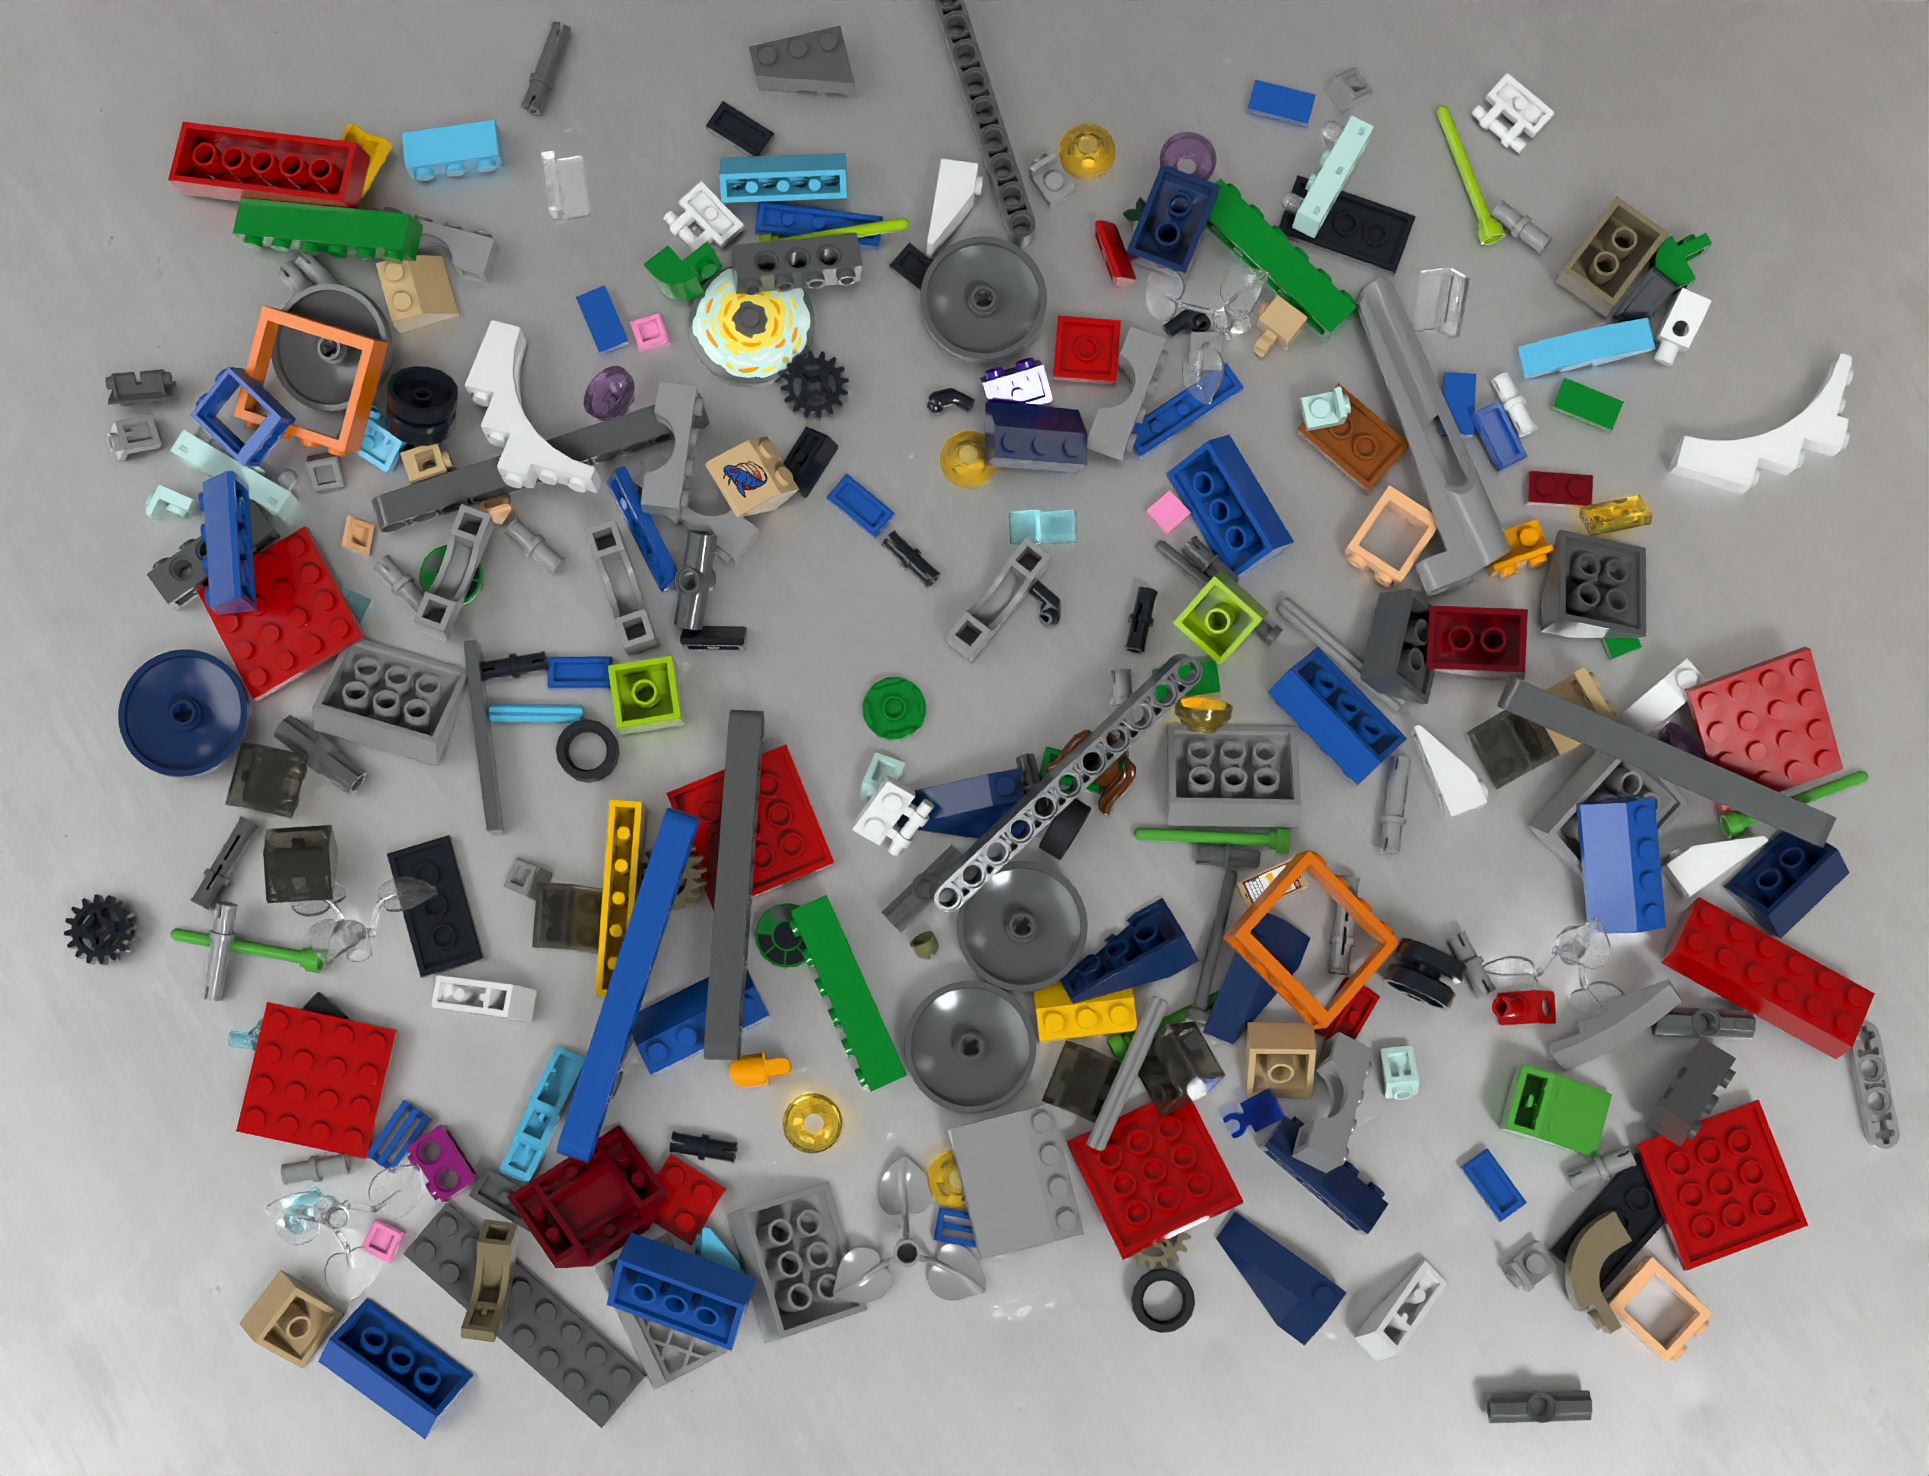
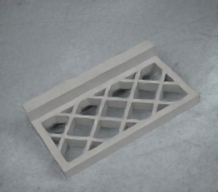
(644, 1344)

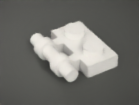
(1518, 106)
(709, 213)
(885, 809)

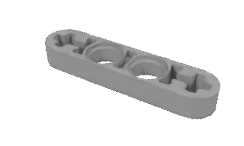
(1879, 1084)

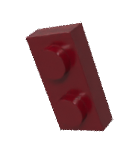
(1559, 489)

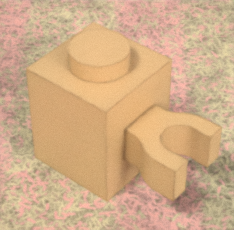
(1279, 325)

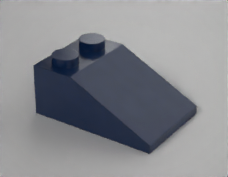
(1173, 221)

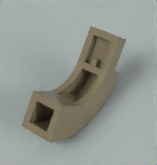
(1584, 1264)
(492, 1281)

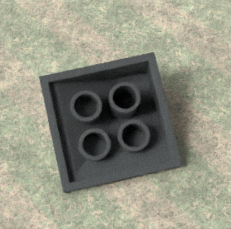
(1594, 588)

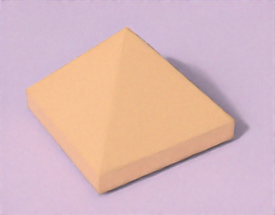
(498, 507)
(358, 535)

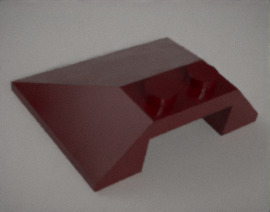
(590, 1208)

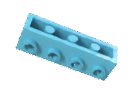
(783, 178)

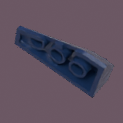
(971, 804)
(1140, 954)
(1243, 989)
(1287, 1286)

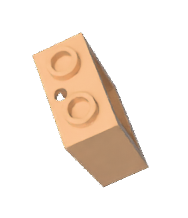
(1407, 510)
(1629, 1289)

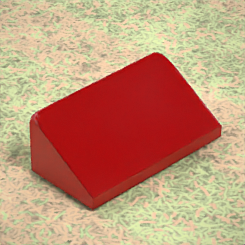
(1113, 253)
(1353, 1015)

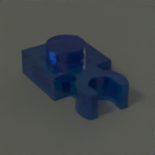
(1259, 1112)

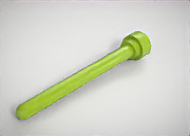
(1489, 229)
(862, 230)

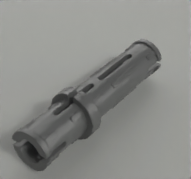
(540, 80)
(244, 830)

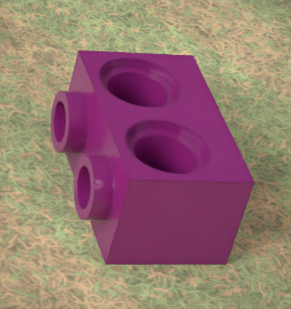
(450, 1158)

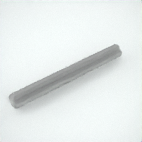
(1330, 645)
(1127, 1073)

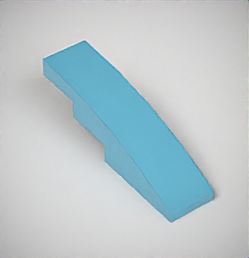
(1587, 347)
(542, 1115)

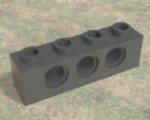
(807, 252)
(179, 590)

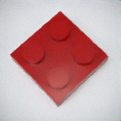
(1086, 350)
(689, 1200)

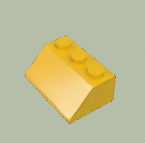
(1101, 1016)

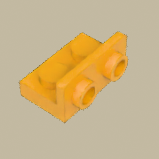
(1527, 547)

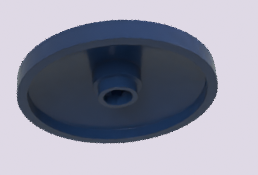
(184, 713)

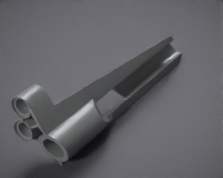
(1463, 512)

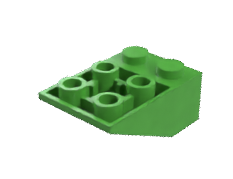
(1555, 1110)

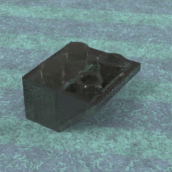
(1511, 747)
(267, 780)
(300, 863)
(567, 918)
(1179, 1067)
(1081, 1081)

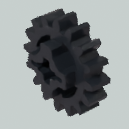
(806, 396)
(104, 942)

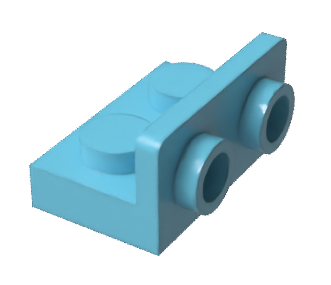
(378, 444)

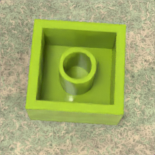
(1220, 617)
(646, 695)

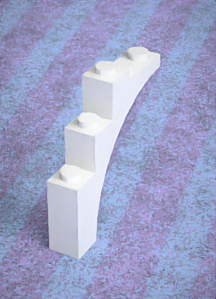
(496, 385)
(1735, 462)

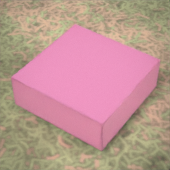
(650, 332)
(1168, 512)
(383, 1240)

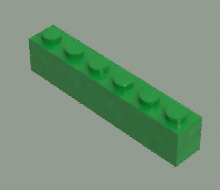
(328, 230)
(1289, 269)
(848, 994)

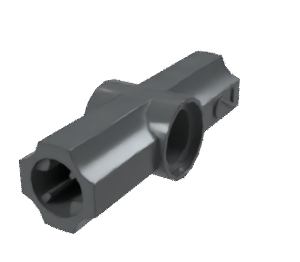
(698, 563)
(323, 755)
(910, 903)
(1721, 1023)
(1517, 1406)

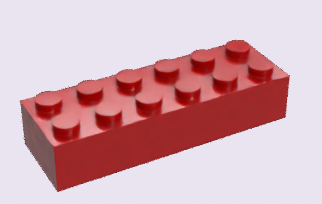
(268, 166)
(1768, 978)

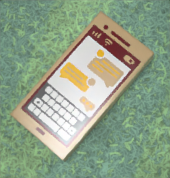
(1253, 886)

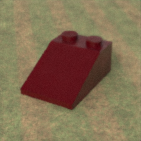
(1477, 641)

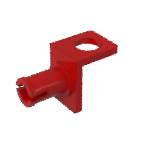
(1524, 1007)

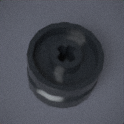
(421, 405)
(1425, 973)

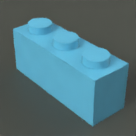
(452, 150)

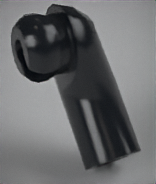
(1187, 320)
(948, 397)
(1050, 604)

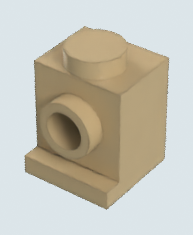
(419, 458)

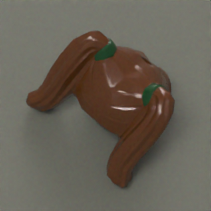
(1114, 779)

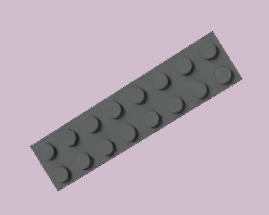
(535, 1323)

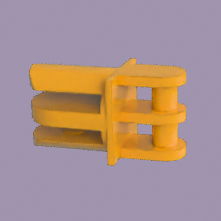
(756, 1070)

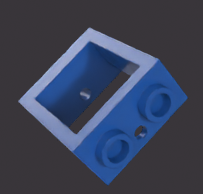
(266, 435)

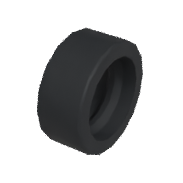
(568, 736)
(1064, 829)
(1187, 1297)

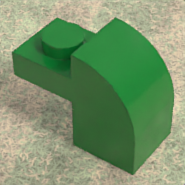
(1673, 258)
(679, 277)

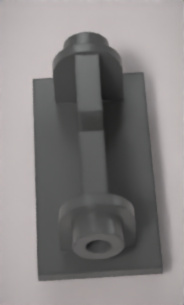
(154, 387)

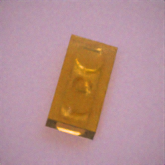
(1615, 515)

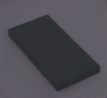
(1356, 230)
(442, 926)
(1635, 1205)

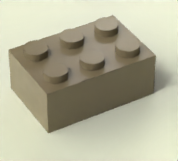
(1611, 257)

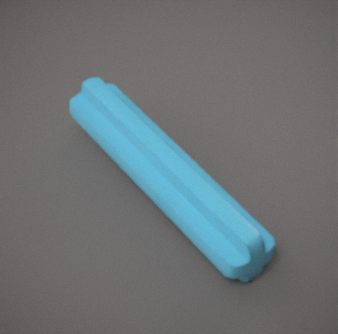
(535, 713)

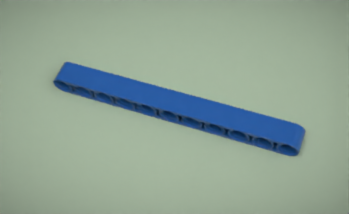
(628, 985)

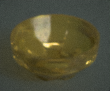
(1084, 165)
(960, 473)
(1203, 714)
(794, 1123)
(940, 1185)

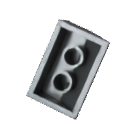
(1398, 647)

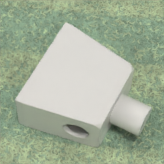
(1685, 314)

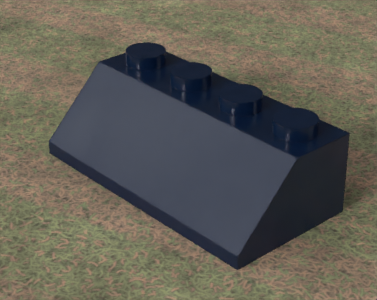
(1338, 1189)

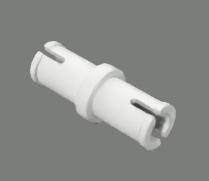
(1514, 404)

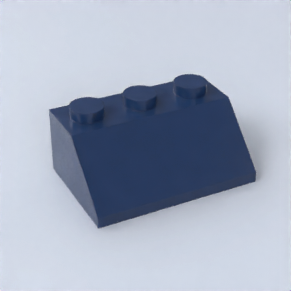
(1034, 437)
(1786, 881)

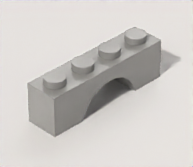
(471, 252)
(1114, 426)
(665, 488)
(733, 533)
(463, 553)
(622, 587)
(1000, 600)
(1343, 1067)

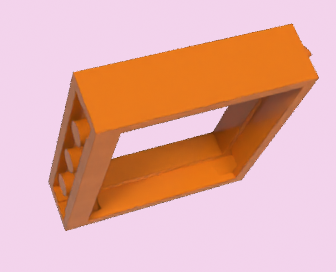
(362, 391)
(1275, 974)

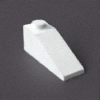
(953, 200)
(1661, 699)
(1450, 778)
(1701, 864)
(484, 998)
(1401, 1313)

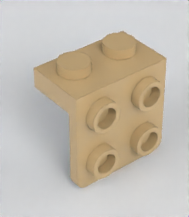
(1582, 690)

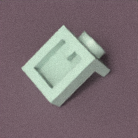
(1325, 409)
(172, 501)
(877, 772)
(1399, 1072)

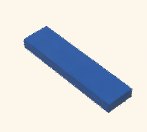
(798, 220)
(1180, 414)
(642, 528)

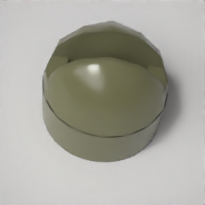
(924, 945)

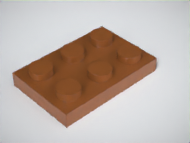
(1360, 447)

